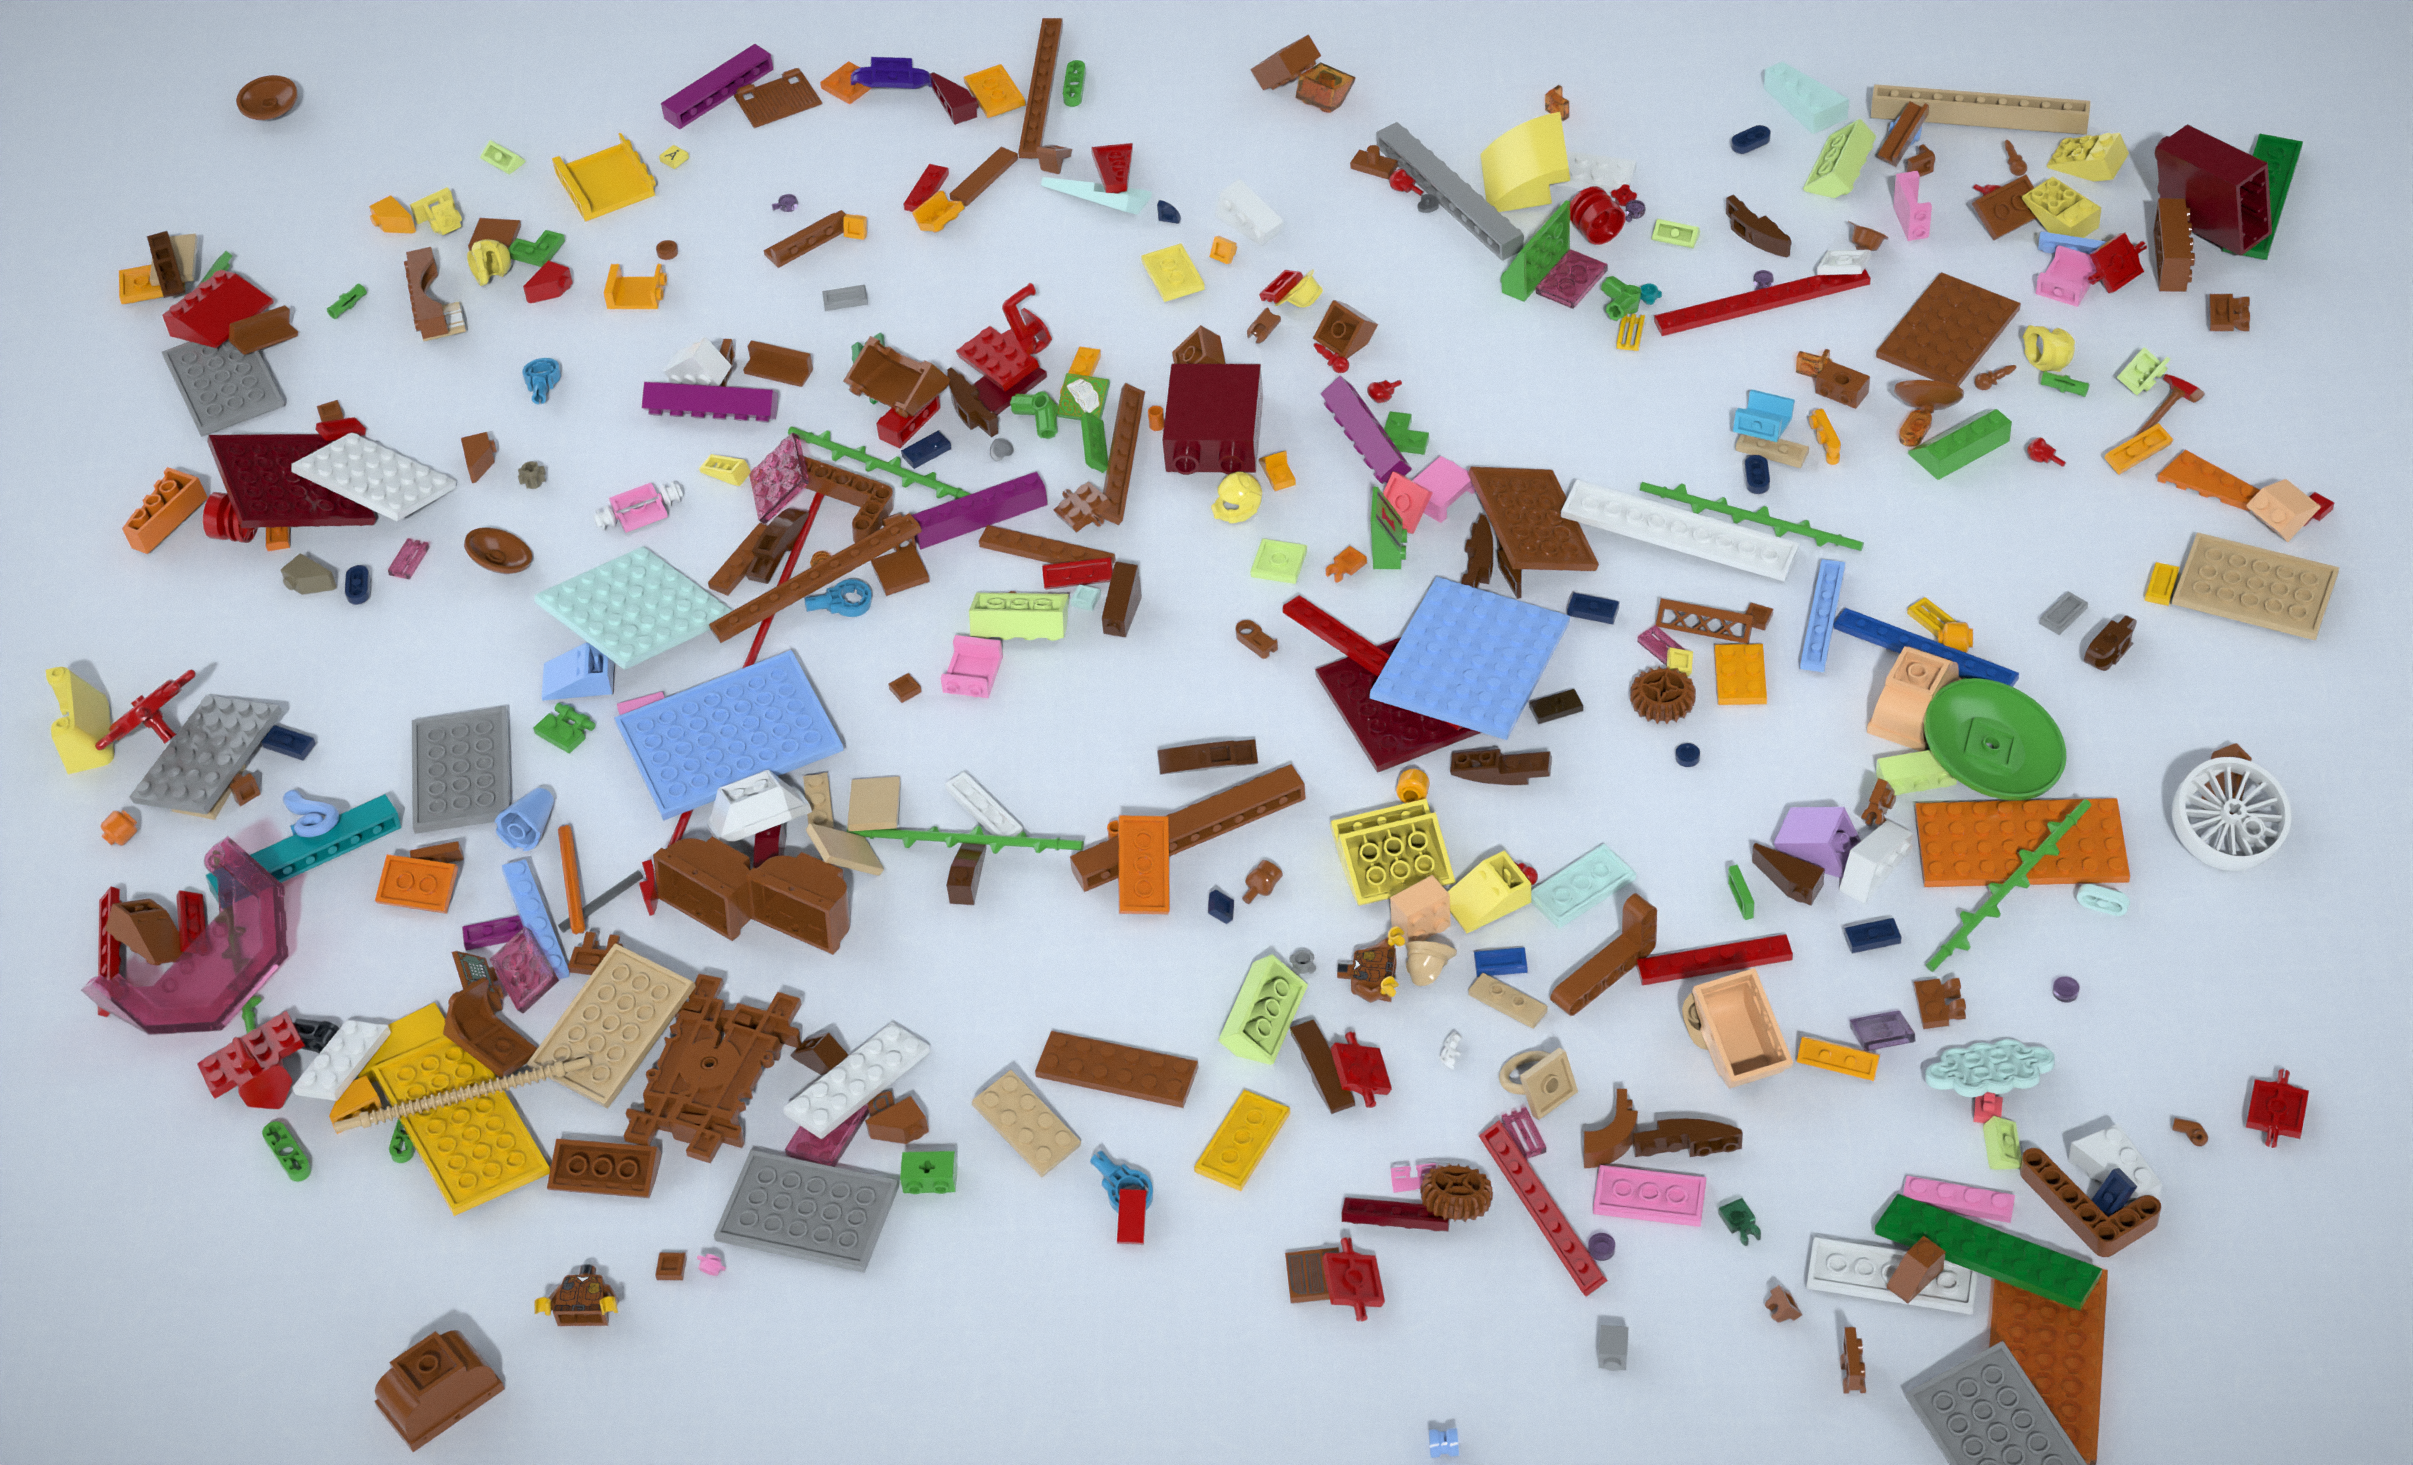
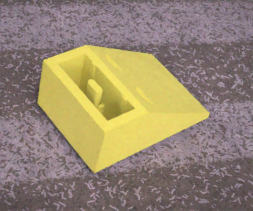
(2090, 156)
(2063, 209)
(1489, 892)

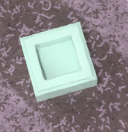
(1085, 597)

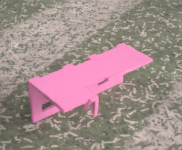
(1408, 1183)

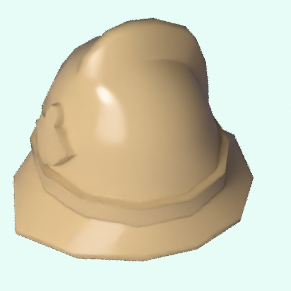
(1427, 960)

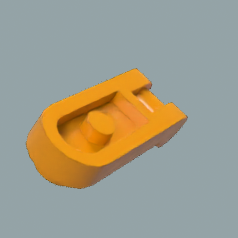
(1826, 435)

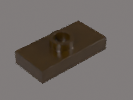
(1556, 706)

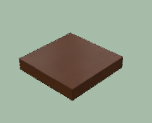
(496, 229)
(900, 570)

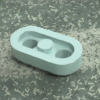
(2103, 899)

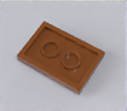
(2004, 208)

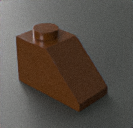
(820, 1053)

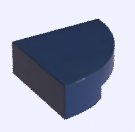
(1167, 212)

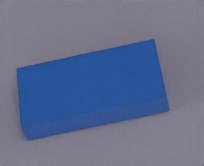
(1501, 961)

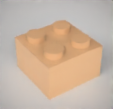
(1421, 910)

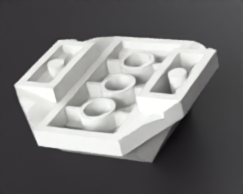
(754, 806)

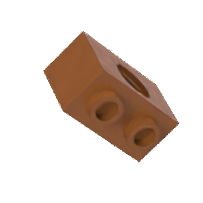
(1842, 384)

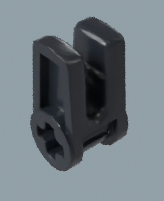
(314, 1033)

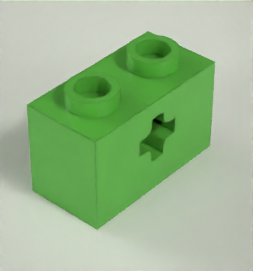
(928, 1172)

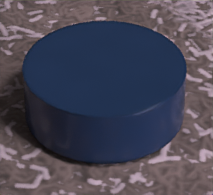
(1687, 755)

